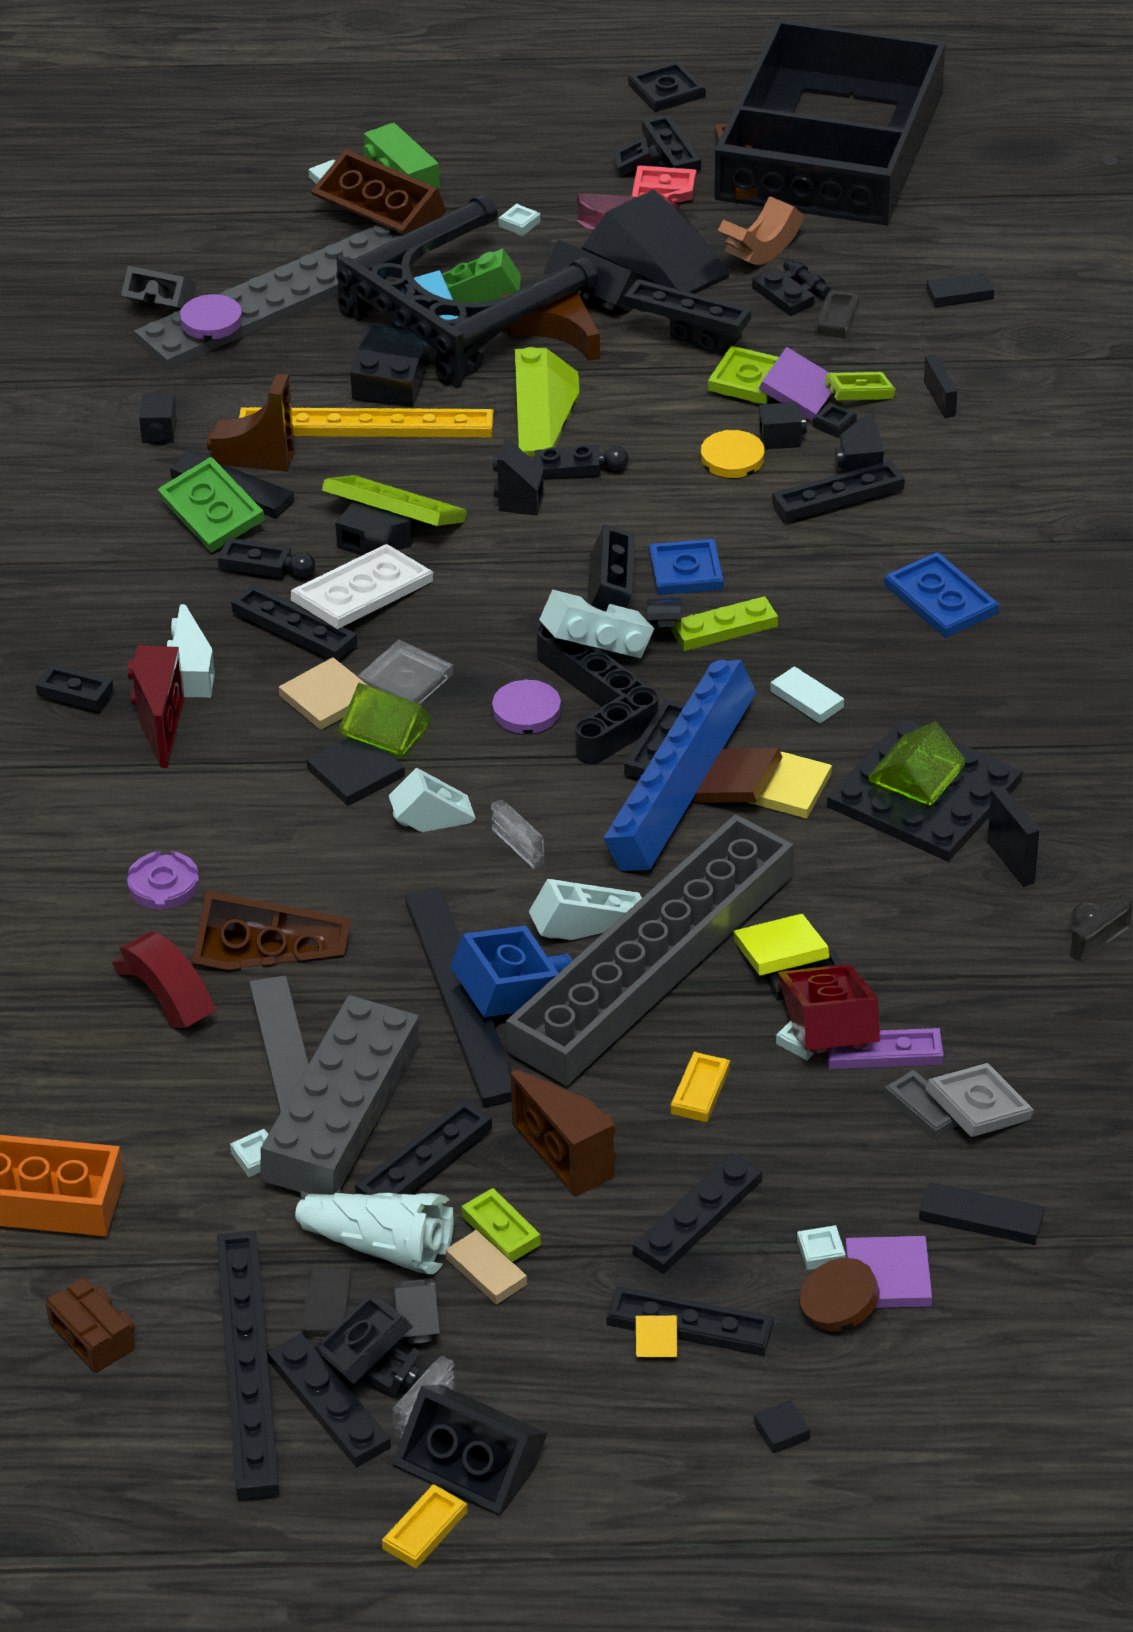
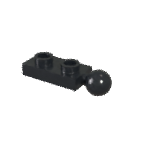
(579, 460)
(264, 559)

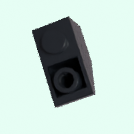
(518, 481)
(368, 528)

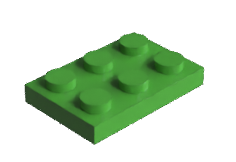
(211, 504)

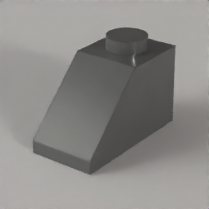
(418, 1304)

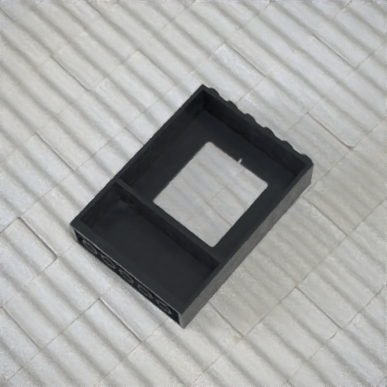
(824, 162)

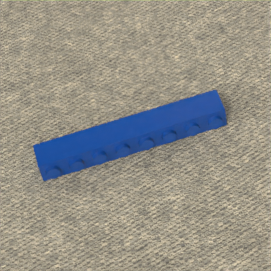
(679, 766)

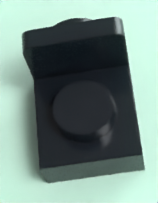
(637, 154)

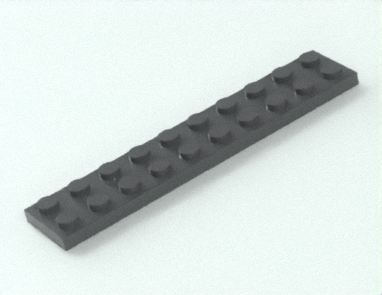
(264, 298)

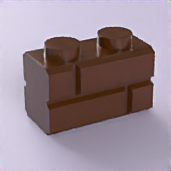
(91, 1324)

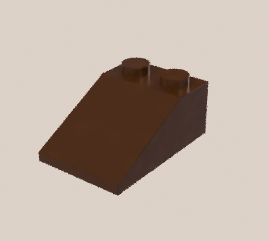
(564, 1132)

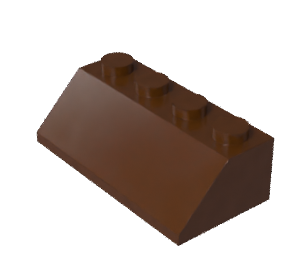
(379, 193)

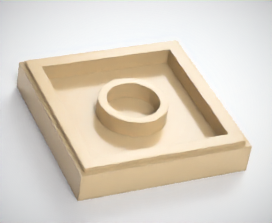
(321, 692)

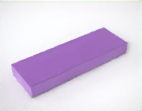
(895, 1049)

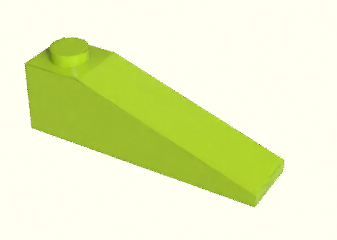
(544, 397)

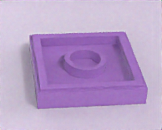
(797, 381)
(898, 1266)

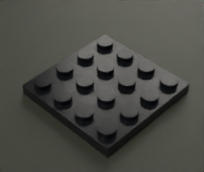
(934, 828)

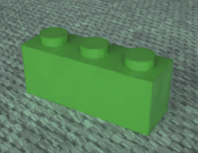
(397, 150)

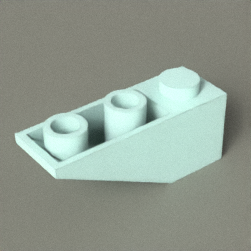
(195, 655)

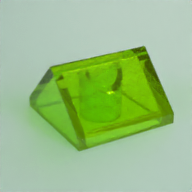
(384, 719)
(920, 764)

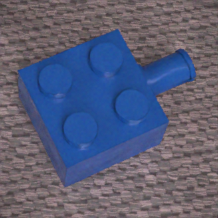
(504, 968)

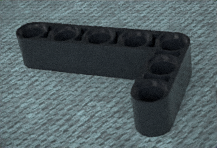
(624, 698)

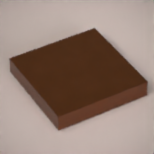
(738, 775)

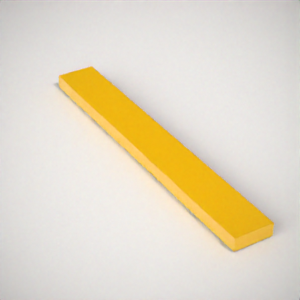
(389, 422)

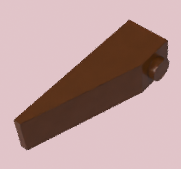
(253, 932)

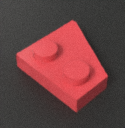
(671, 182)

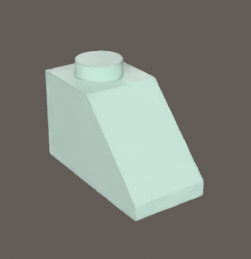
(429, 803)

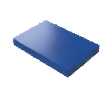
(941, 594)

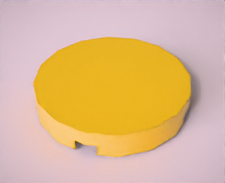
(732, 453)

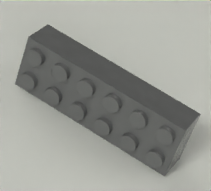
(339, 1097)

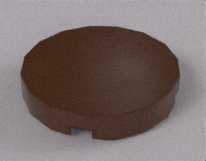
(839, 1294)

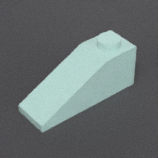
(578, 909)

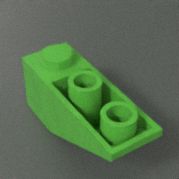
(483, 278)

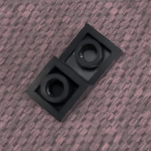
(664, 612)

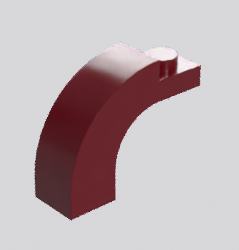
(168, 976)

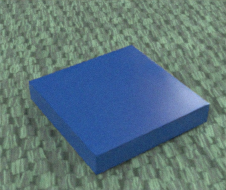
(686, 567)

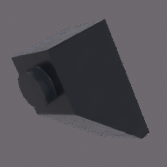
(860, 445)

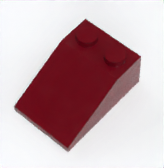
(158, 696)
(830, 1007)

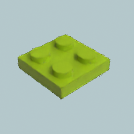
(741, 374)

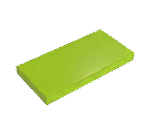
(395, 500)

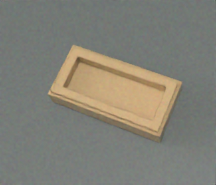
(486, 1267)

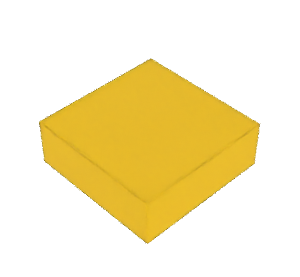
(656, 1336)

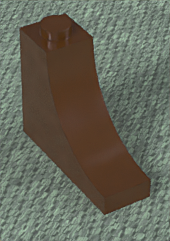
(563, 321)
(261, 438)

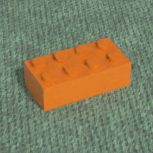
(59, 1185)

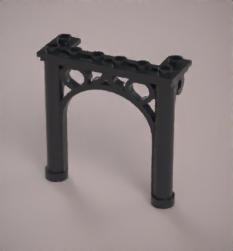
(419, 311)

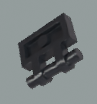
(785, 292)

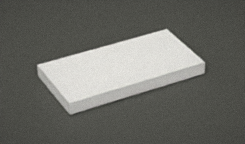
(361, 586)

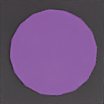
(211, 316)
(526, 706)
(163, 880)

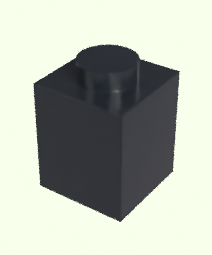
(158, 418)
(781, 425)

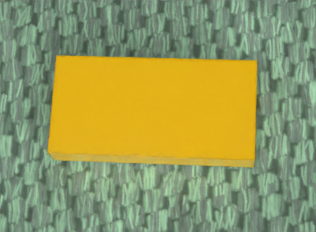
(700, 1087)
(424, 1526)

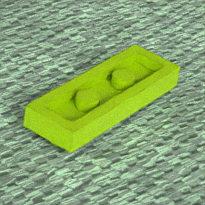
(725, 623)

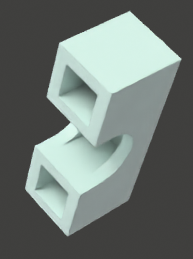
(614, 630)

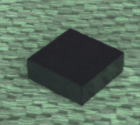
(834, 420)
(782, 1426)

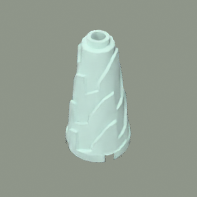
(383, 1225)

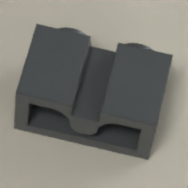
(156, 288)

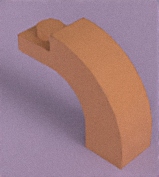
(767, 236)

